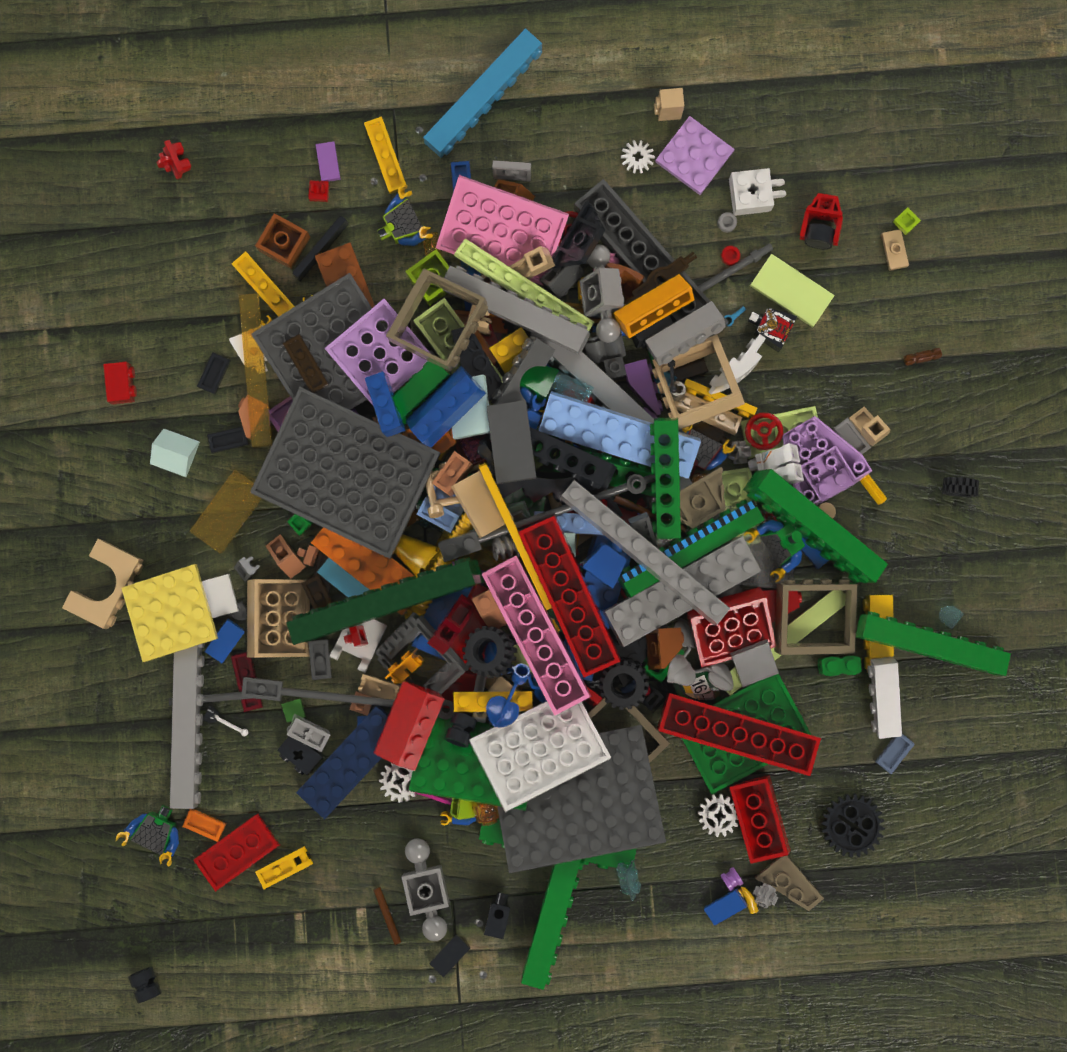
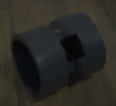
(460, 731)
(144, 984)

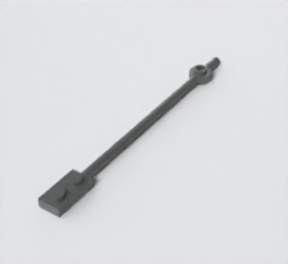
(470, 542)
(274, 690)

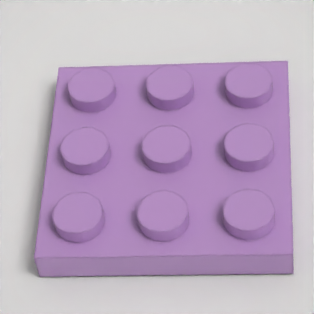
(694, 155)

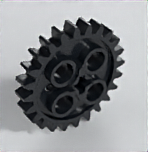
(843, 839)

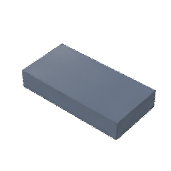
(894, 753)

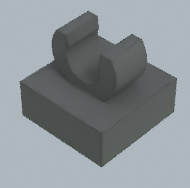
(244, 569)

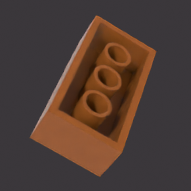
(338, 263)

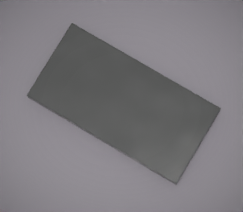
(511, 442)

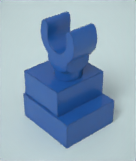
(533, 413)

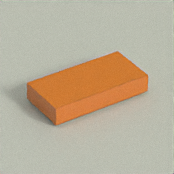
(204, 824)

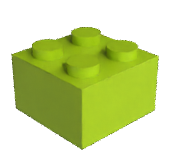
(436, 264)

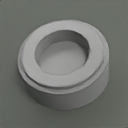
(727, 222)

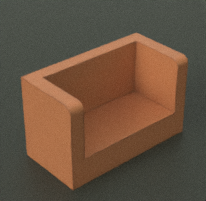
(453, 471)

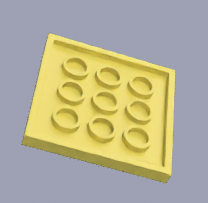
(169, 613)

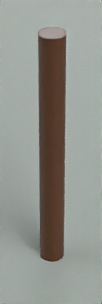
(640, 509)

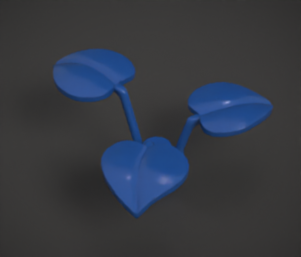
(498, 709)

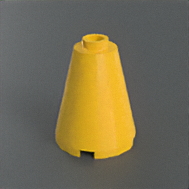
(417, 554)

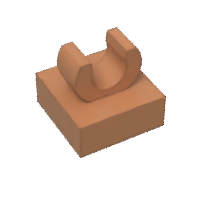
(309, 555)
(361, 708)

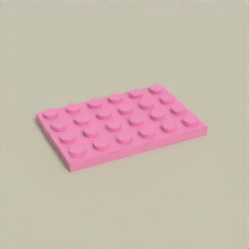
(499, 223)

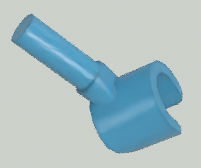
(735, 315)

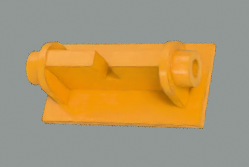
(398, 671)

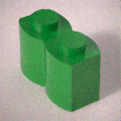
(843, 665)

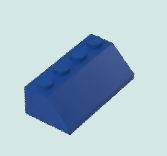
(445, 407)

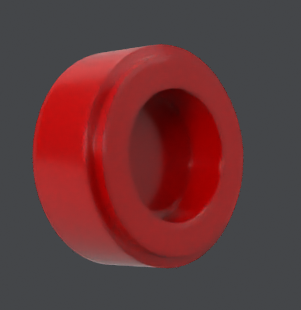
(730, 255)

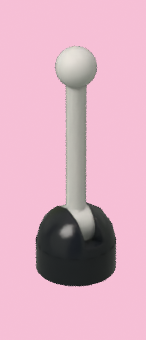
(212, 716)

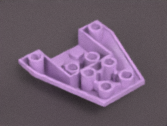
(826, 461)

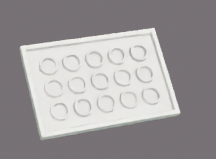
(538, 752)

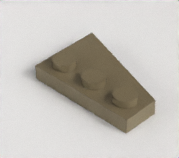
(791, 882)

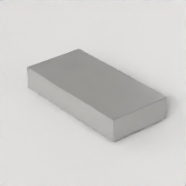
(851, 435)

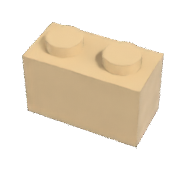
(669, 104)

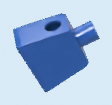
(605, 563)

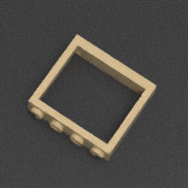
(712, 408)

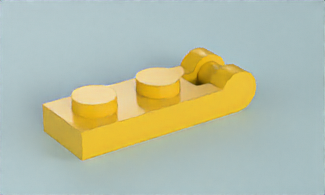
(283, 868)

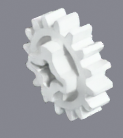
(403, 788)
(719, 806)

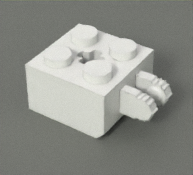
(759, 182)

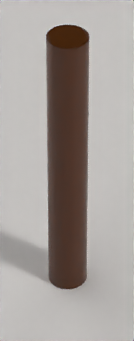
(387, 915)

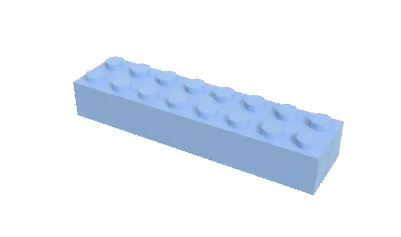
(611, 432)

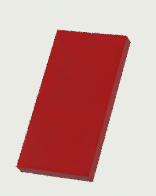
(236, 852)

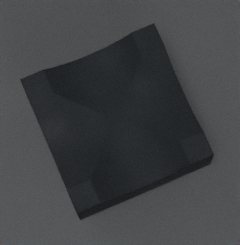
(639, 339)

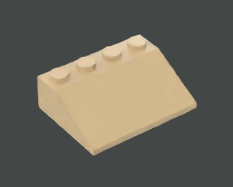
(268, 609)

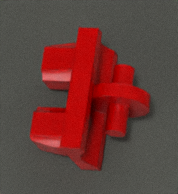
(170, 160)

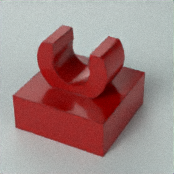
(319, 191)
(357, 636)

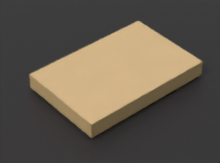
(478, 504)

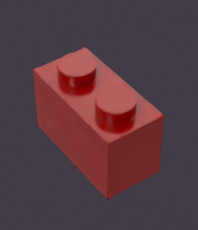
(119, 383)

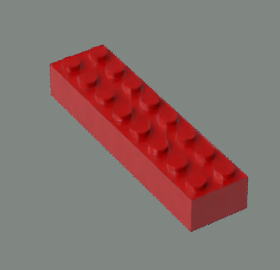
(569, 596)
(738, 734)

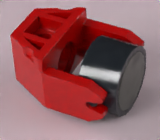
(821, 236)

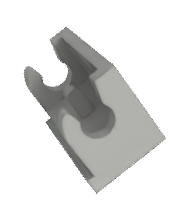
(308, 732)

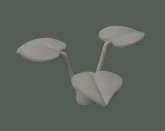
(682, 672)

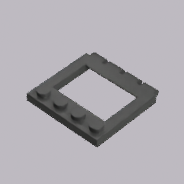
(404, 636)

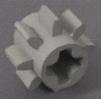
(740, 453)
(765, 895)

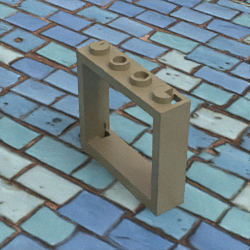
(411, 304)
(781, 617)
(663, 743)

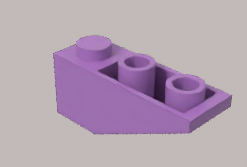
(641, 384)

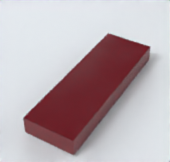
(244, 667)

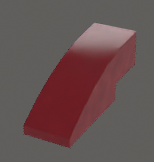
(452, 624)

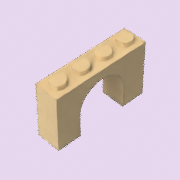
(125, 569)

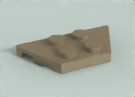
(701, 499)

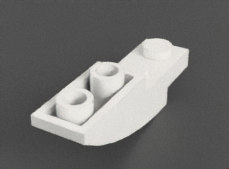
(740, 367)

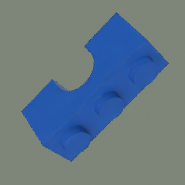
(386, 411)

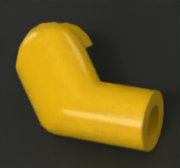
(750, 900)

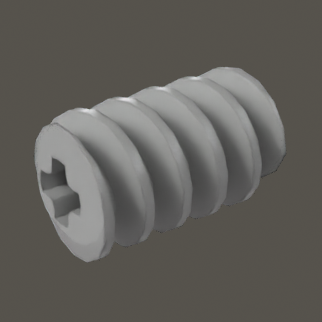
(503, 546)

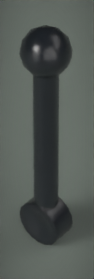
(672, 389)

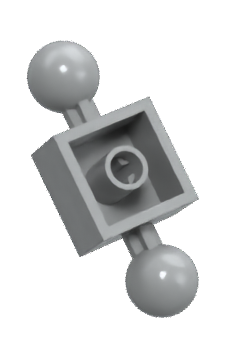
(602, 294)
(418, 901)

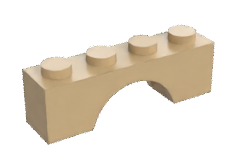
(531, 264)

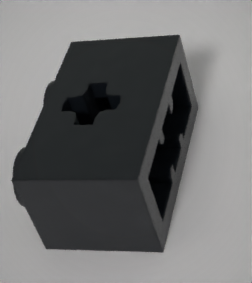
(302, 765)

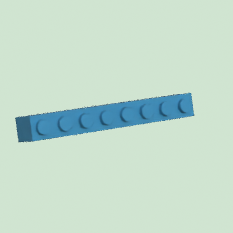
(483, 93)

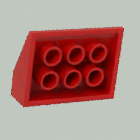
(742, 626)

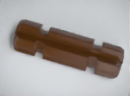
(922, 356)

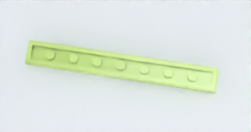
(516, 282)
(804, 624)

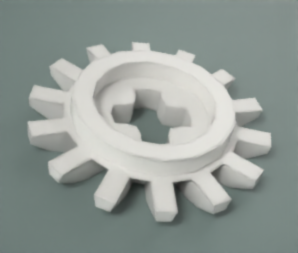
(642, 163)

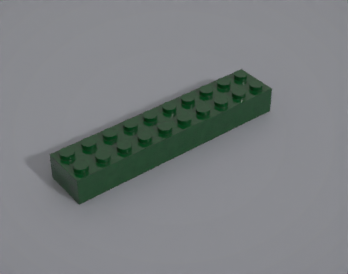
(382, 602)

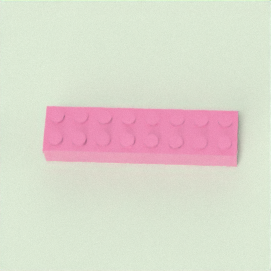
(536, 635)

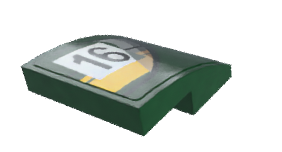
(700, 690)

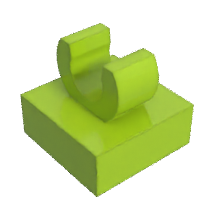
(906, 221)

